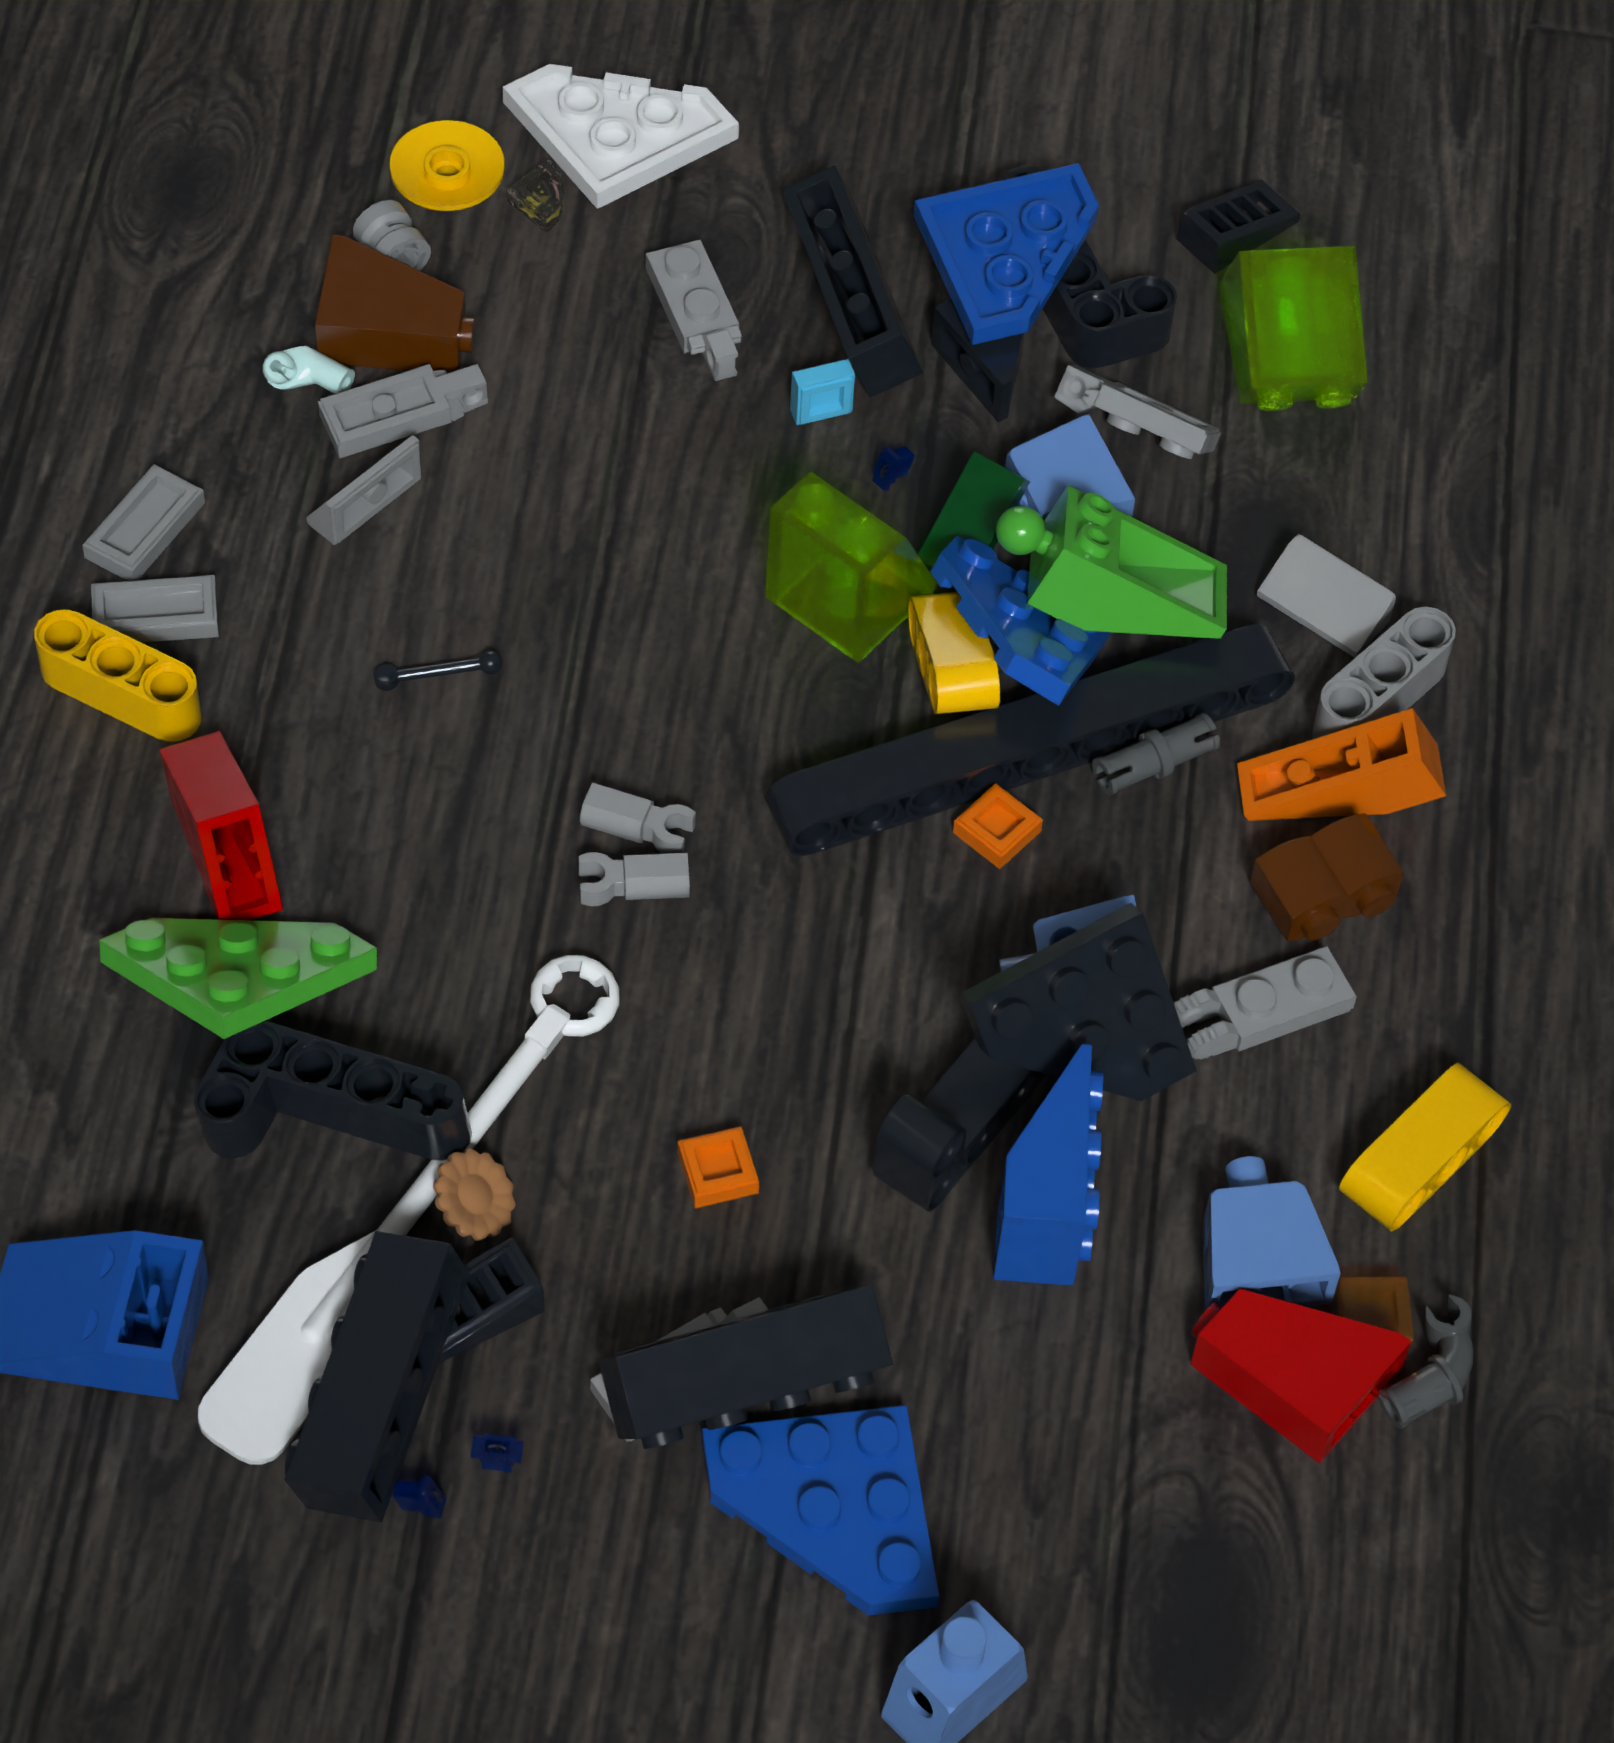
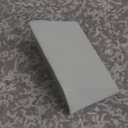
(368, 493)
(1327, 596)

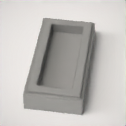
(143, 524)
(158, 608)

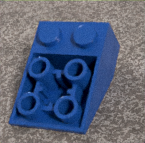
(1049, 1183)
(103, 1310)

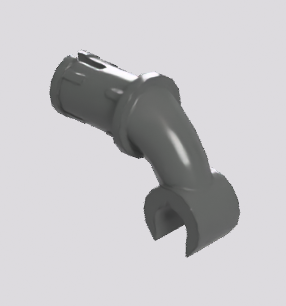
(1444, 1374)

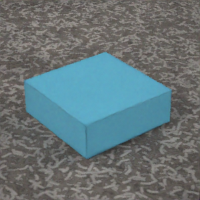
(822, 392)

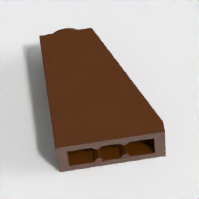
(389, 313)

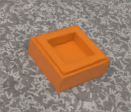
(997, 826)
(718, 1167)

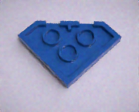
(1007, 245)
(1032, 645)
(833, 1499)

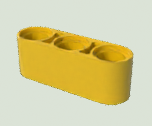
(99, 654)
(950, 656)
(1424, 1147)

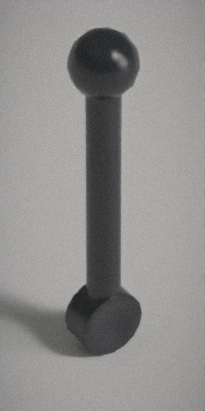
(388, 677)

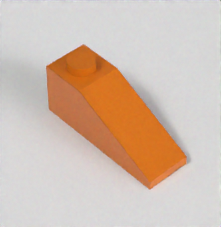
(1346, 773)

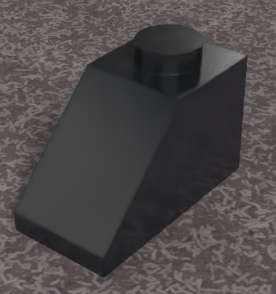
(986, 367)

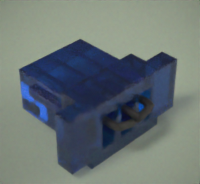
(892, 466)
(497, 1451)
(420, 1496)

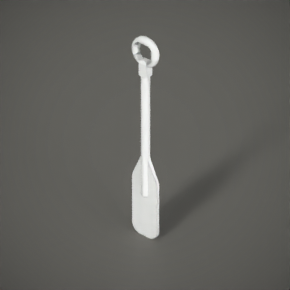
(267, 1385)

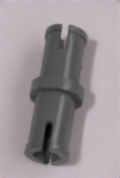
(1156, 754)

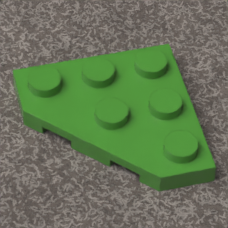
(236, 969)

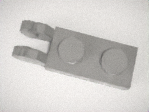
(1267, 1004)

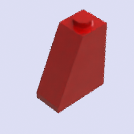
(222, 827)
(1297, 1365)

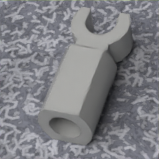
(636, 818)
(634, 877)

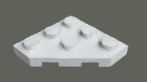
(617, 129)

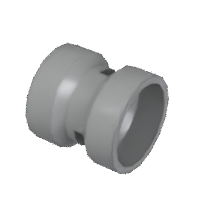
(399, 241)

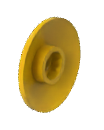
(447, 165)

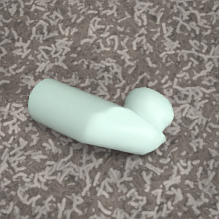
(305, 367)

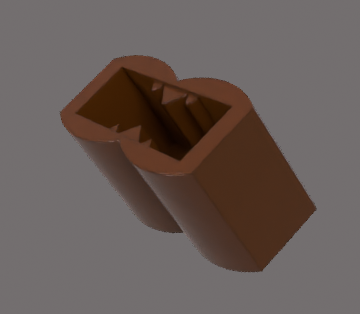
(1327, 878)

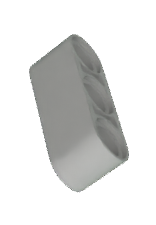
(1388, 672)

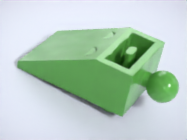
(1114, 570)

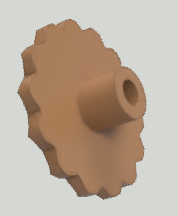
(474, 1194)

